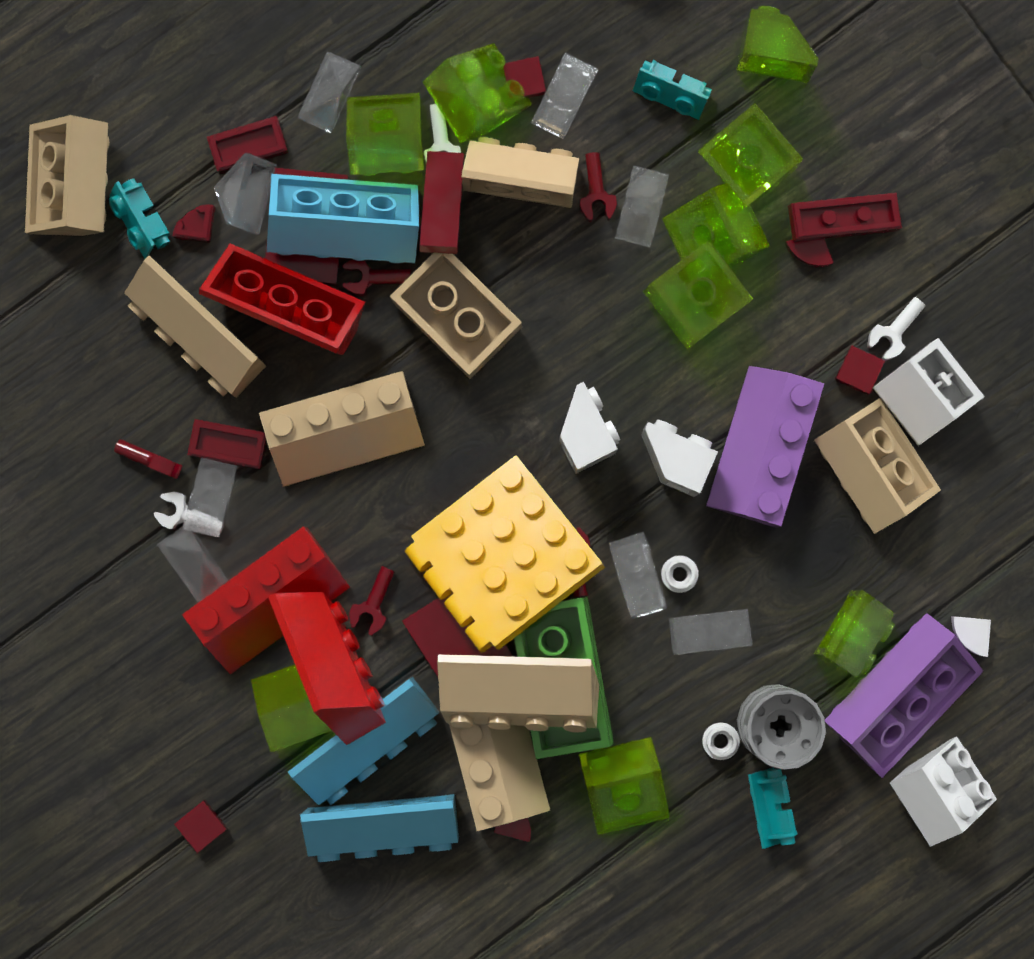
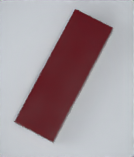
(442, 202)
(844, 217)

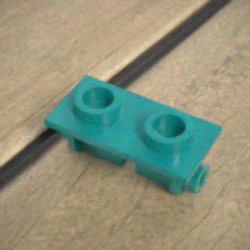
(656, 84)
(129, 205)
(768, 792)

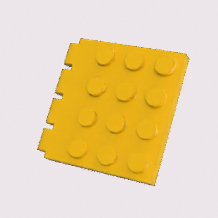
(502, 556)

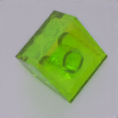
(775, 47)
(384, 134)
(751, 156)
(721, 220)
(697, 294)
(856, 633)
(285, 709)
(624, 785)

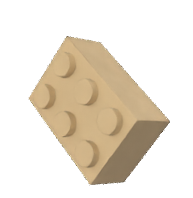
(456, 312)

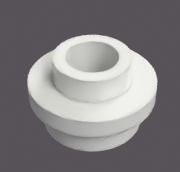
(691, 574)
(732, 741)

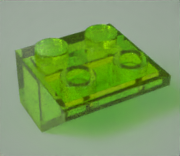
(475, 92)

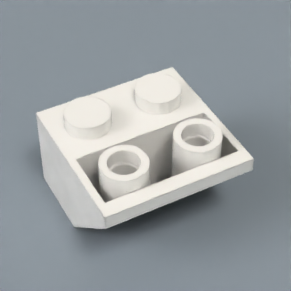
(928, 391)
(584, 433)
(678, 460)
(943, 792)

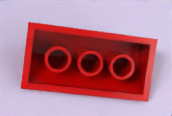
(284, 299)
(238, 617)
(329, 663)

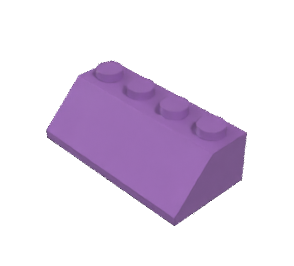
(765, 445)
(904, 694)

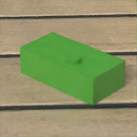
(567, 633)

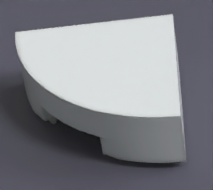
(973, 634)

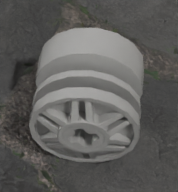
(792, 744)

